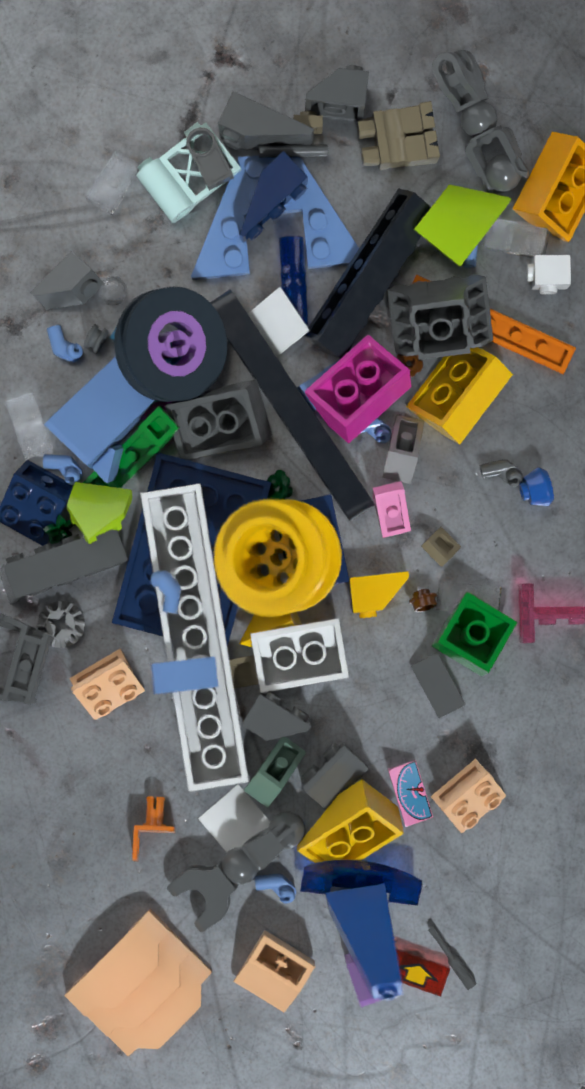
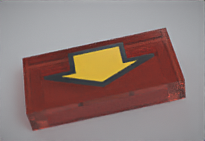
(422, 972)

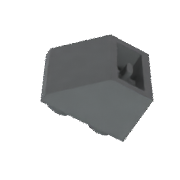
(273, 720)
(333, 775)

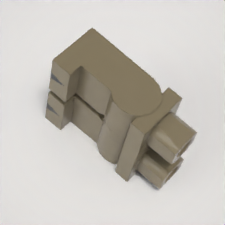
(401, 137)

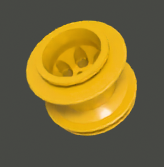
(240, 564)

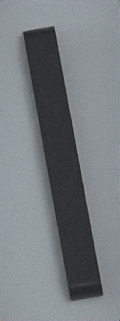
(292, 407)

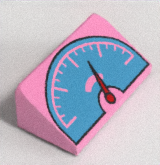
(410, 793)

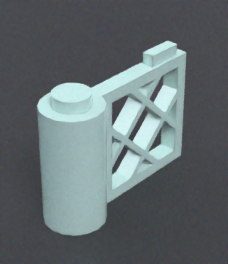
(167, 185)

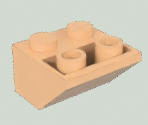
(275, 971)

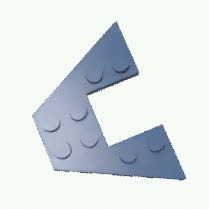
(226, 255)

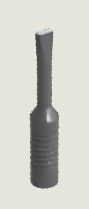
(454, 961)

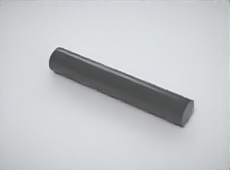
(293, 150)

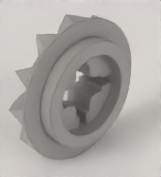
(74, 619)

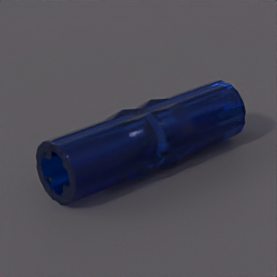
(294, 273)

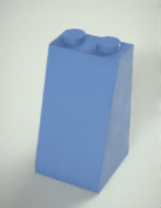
(99, 414)

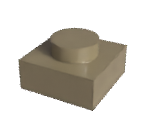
(311, 119)
(441, 546)
(244, 671)

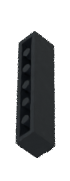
(368, 275)

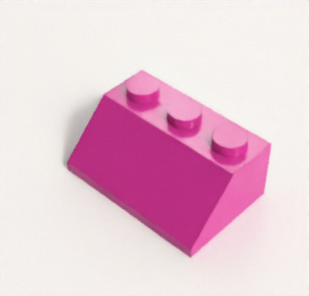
(359, 388)

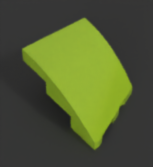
(460, 220)

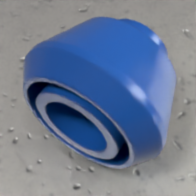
(537, 488)

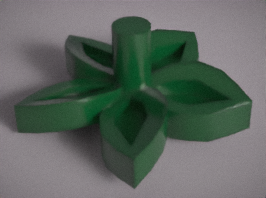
(59, 530)

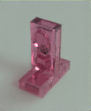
(545, 615)

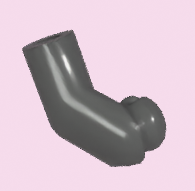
(504, 469)

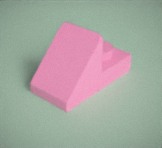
(391, 509)

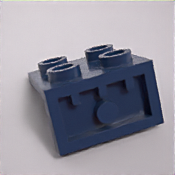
(34, 501)

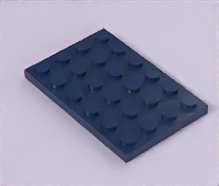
(222, 495)

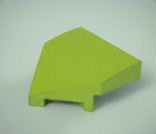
(98, 508)

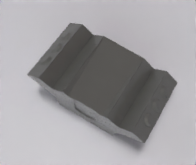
(440, 317)

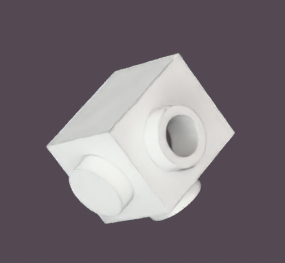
(549, 273)

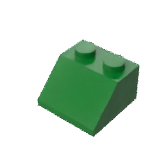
(474, 634)

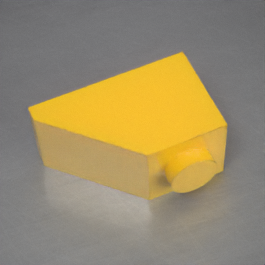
(374, 592)

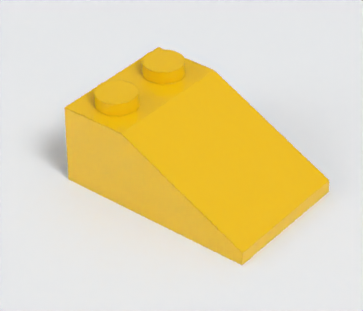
(353, 826)

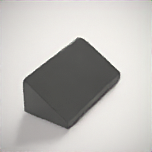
(438, 685)

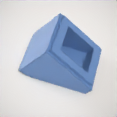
(108, 463)

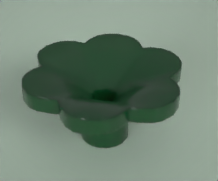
(279, 486)

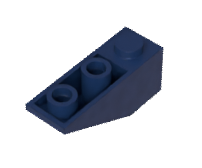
(275, 187)

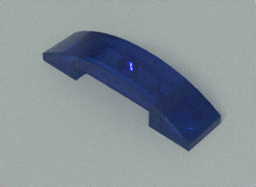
(351, 874)

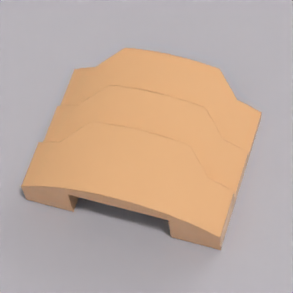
(142, 987)

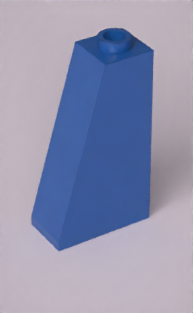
(367, 931)

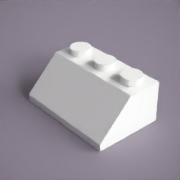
(299, 655)

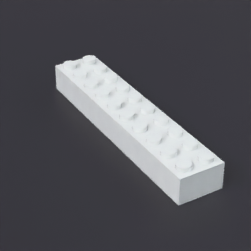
(205, 716)

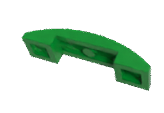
(141, 447)

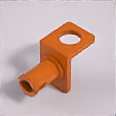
(153, 823)

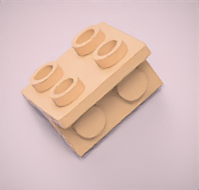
(106, 685)
(469, 796)

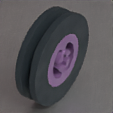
(142, 347)

